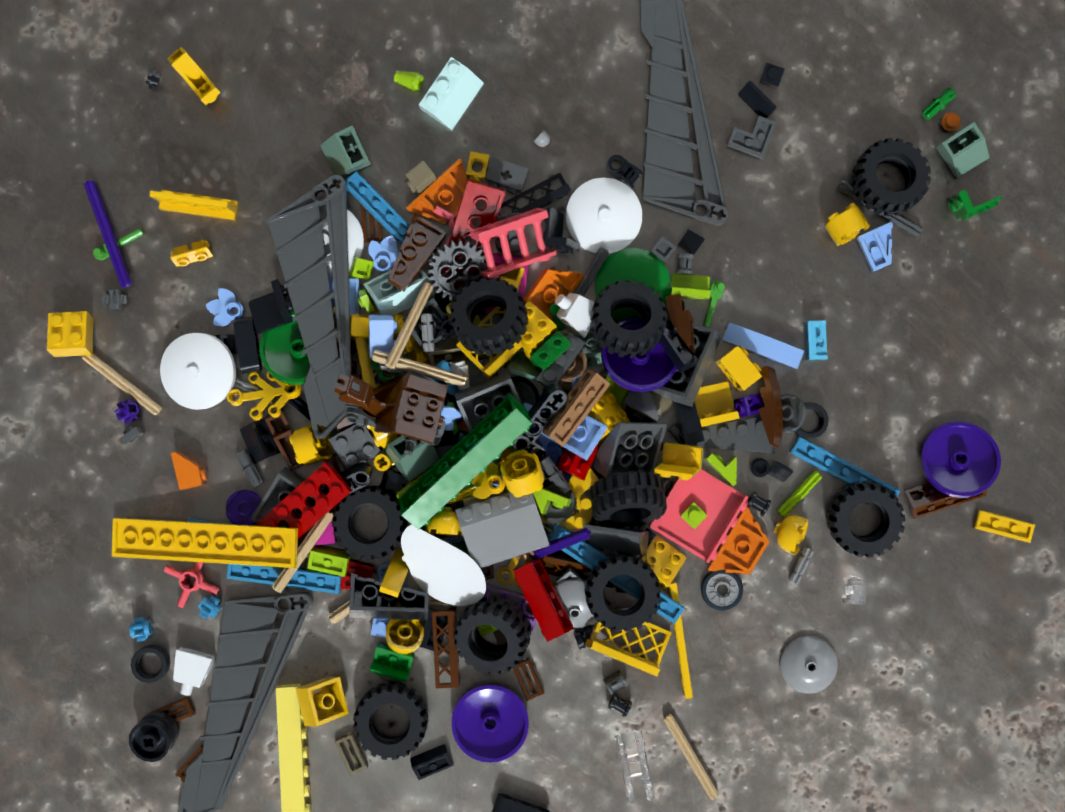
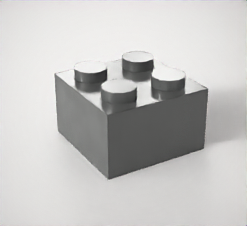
(354, 444)

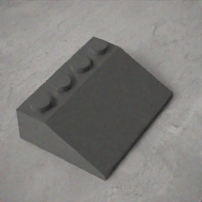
(685, 386)

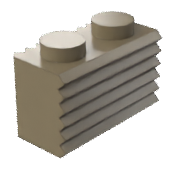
(420, 178)

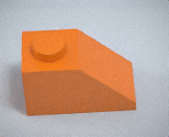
(188, 472)

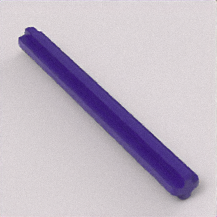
(107, 233)

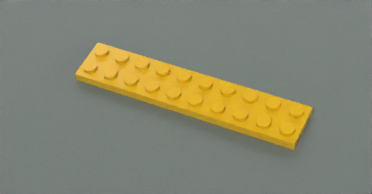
(205, 542)

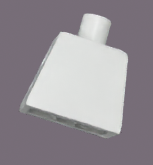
(575, 313)
(191, 668)

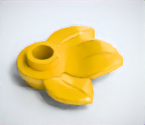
(485, 481)

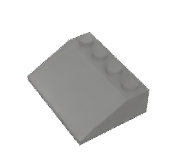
(502, 528)

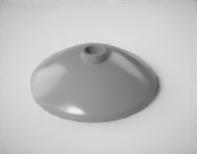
(573, 598)
(799, 655)

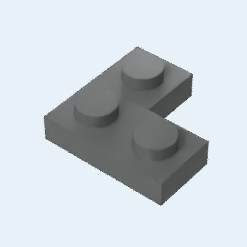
(755, 142)

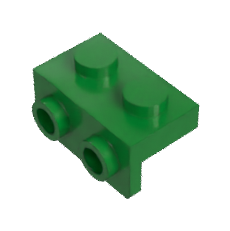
(550, 351)
(391, 663)

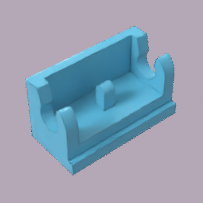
(815, 340)

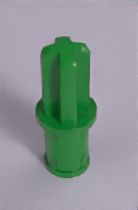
(938, 103)

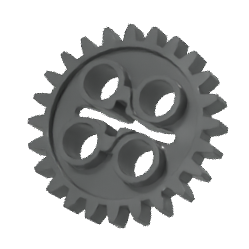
(446, 258)

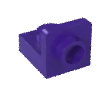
(748, 405)

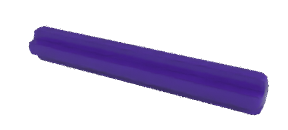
(562, 542)

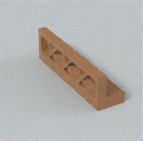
(577, 406)

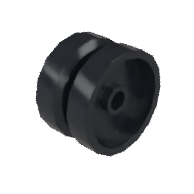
(153, 736)

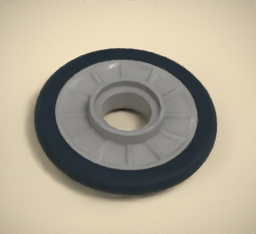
(725, 601)

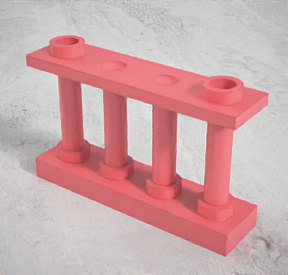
(501, 230)

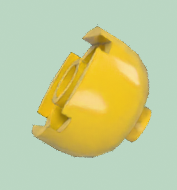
(444, 523)
(791, 533)
(404, 635)

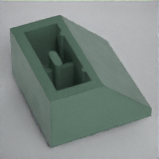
(964, 150)
(345, 152)
(412, 466)

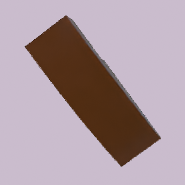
(681, 320)
(281, 431)

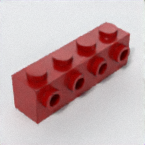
(543, 600)

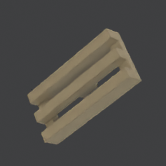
(359, 753)

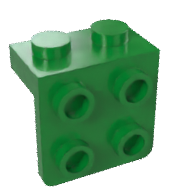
(962, 207)

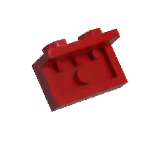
(576, 465)

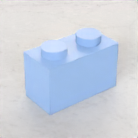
(381, 333)

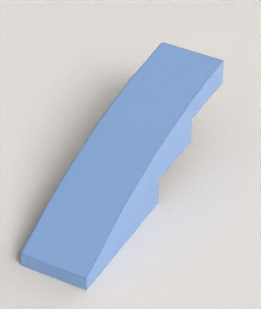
(763, 345)

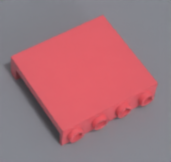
(711, 496)

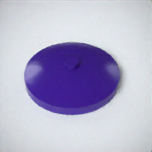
(642, 372)
(960, 459)
(490, 723)

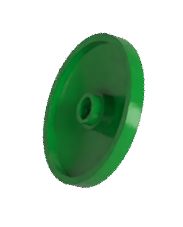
(637, 266)
(282, 354)

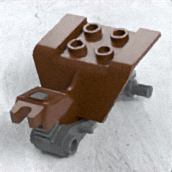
(408, 409)

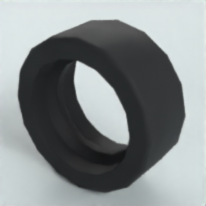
(824, 419)
(139, 674)

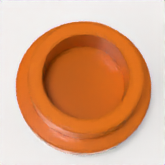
(950, 122)

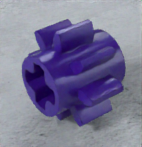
(127, 411)

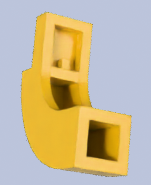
(194, 76)

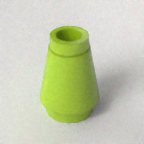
(411, 80)

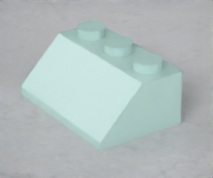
(451, 94)
(390, 299)

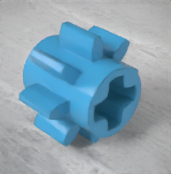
(209, 607)
(140, 629)

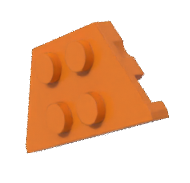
(443, 192)
(549, 286)
(742, 547)

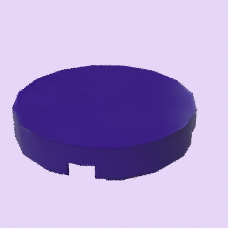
(242, 506)

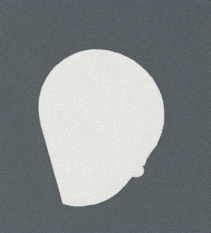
(442, 568)

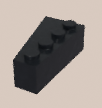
(370, 603)

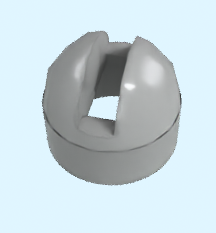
(542, 139)

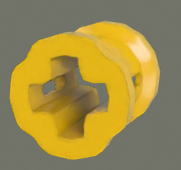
(381, 464)

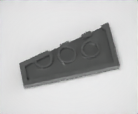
(737, 435)

